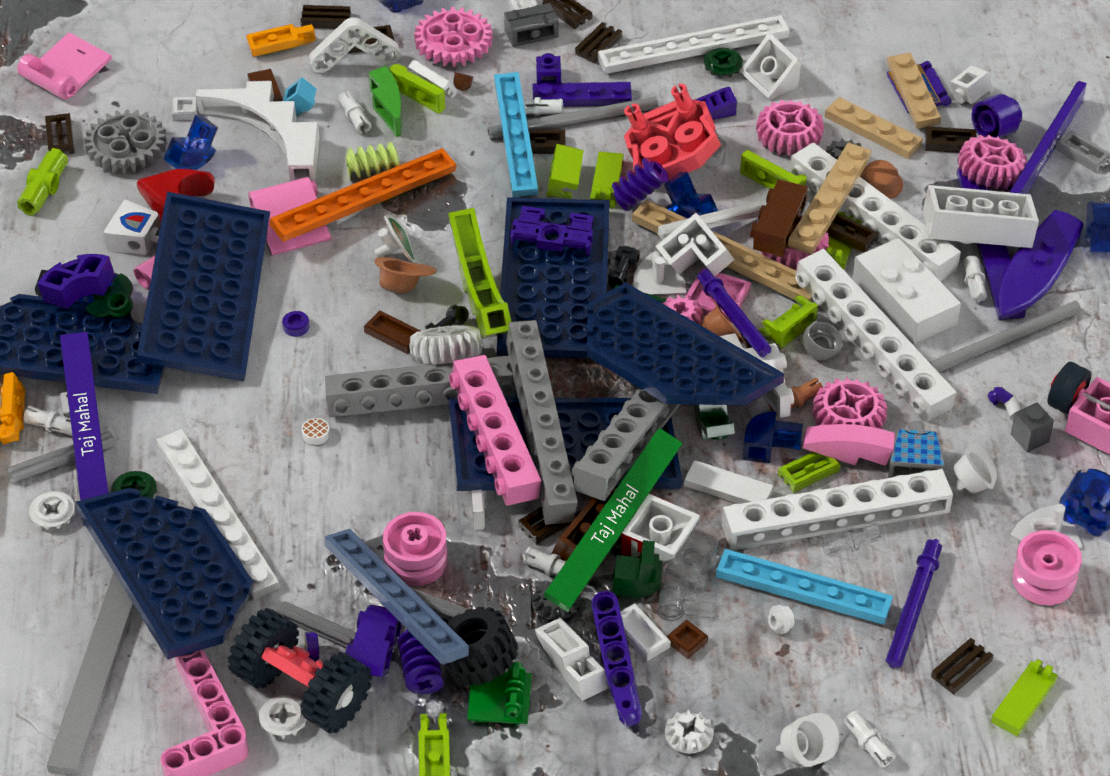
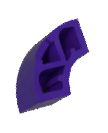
(75, 279)
(375, 639)

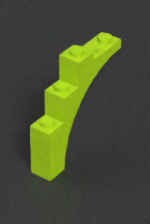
(476, 276)

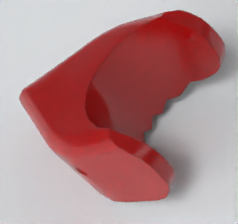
(178, 181)

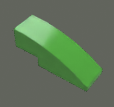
(386, 98)

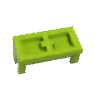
(564, 171)
(791, 323)

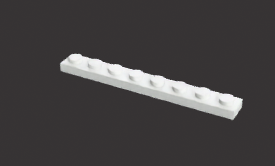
(691, 44)
(207, 495)

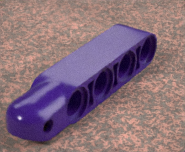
(614, 647)

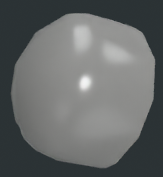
(822, 340)

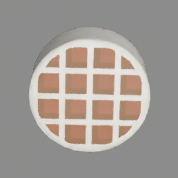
(315, 431)

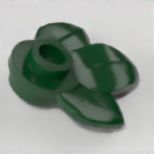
(115, 295)

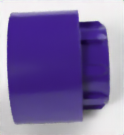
(996, 116)

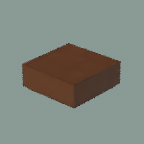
(687, 639)

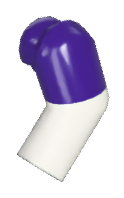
(1011, 403)

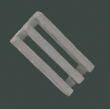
(1079, 151)

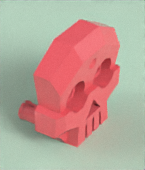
(674, 135)

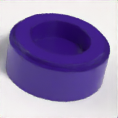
(295, 323)
(311, 645)

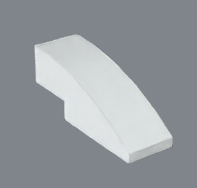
(572, 659)

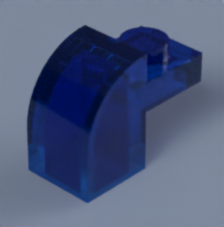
(195, 149)
(685, 198)
(1099, 224)
(767, 432)

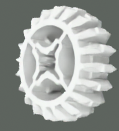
(445, 344)

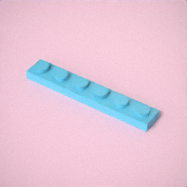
(515, 134)
(804, 586)

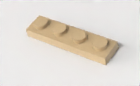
(913, 90)
(873, 127)

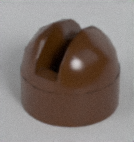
(462, 81)

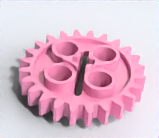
(453, 36)

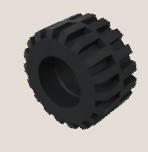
(490, 646)

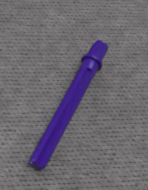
(715, 288)
(927, 564)

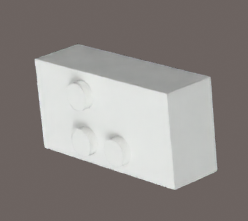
(980, 216)
(906, 291)

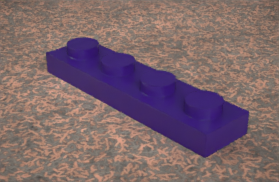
(584, 93)

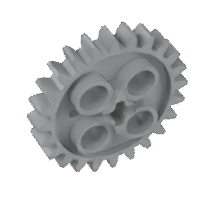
(111, 149)

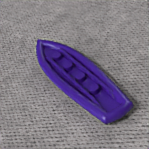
(1037, 268)

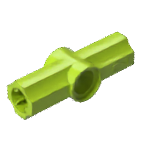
(42, 181)

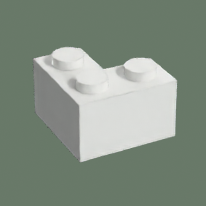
(692, 242)

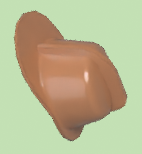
(883, 177)
(401, 275)
(718, 324)

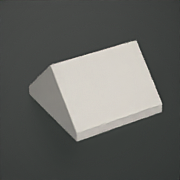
(772, 68)

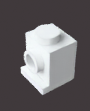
(971, 85)

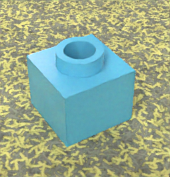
(302, 94)

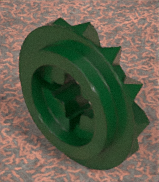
(721, 56)
(143, 480)

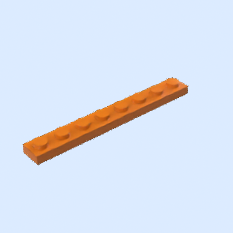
(362, 194)

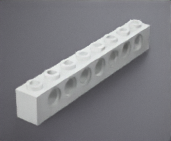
(879, 213)
(875, 335)
(836, 509)

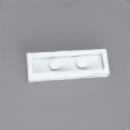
(726, 484)

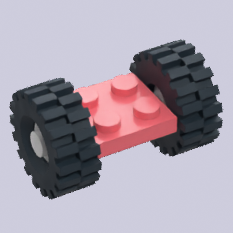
(270, 647)

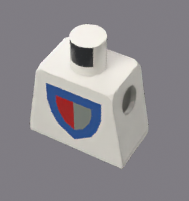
(132, 229)

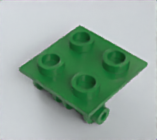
(502, 699)

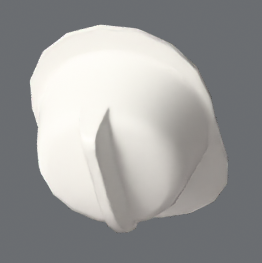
(975, 470)
(810, 740)

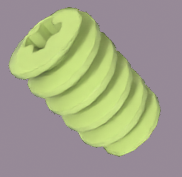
(371, 160)

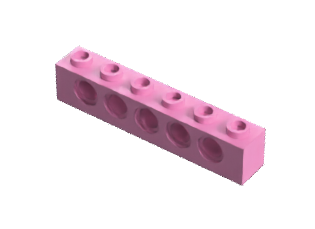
(495, 430)

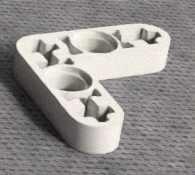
(352, 39)

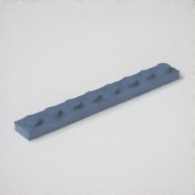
(397, 597)

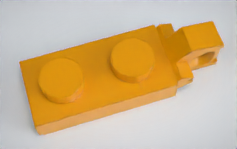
(279, 39)
(12, 408)

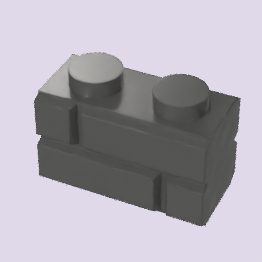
(531, 24)

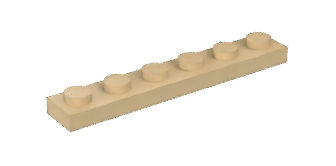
(829, 198)

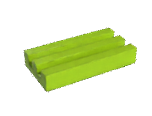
(811, 473)

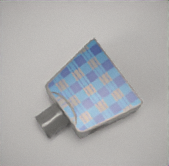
(915, 451)

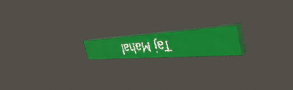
(612, 520)

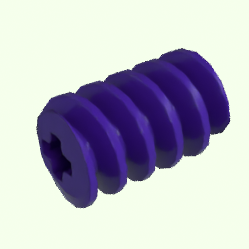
(639, 183)
(419, 666)

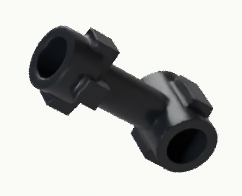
(626, 256)
(454, 315)

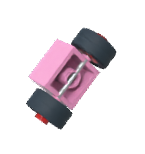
(1084, 404)

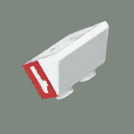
(658, 522)

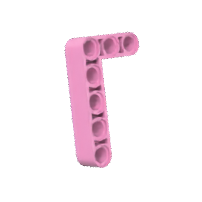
(219, 740)

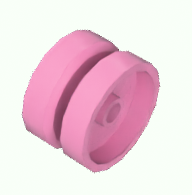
(415, 548)
(1046, 567)

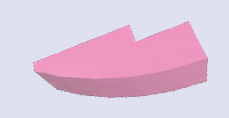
(850, 442)

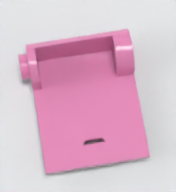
(64, 66)
(284, 198)

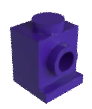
(548, 66)

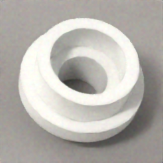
(780, 619)

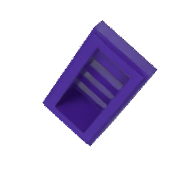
(720, 103)

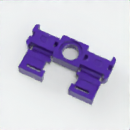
(532, 229)

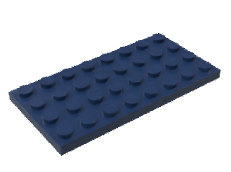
(551, 283)
(204, 287)
(580, 425)

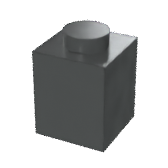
(1032, 427)

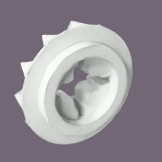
(52, 501)
(271, 713)
(694, 741)

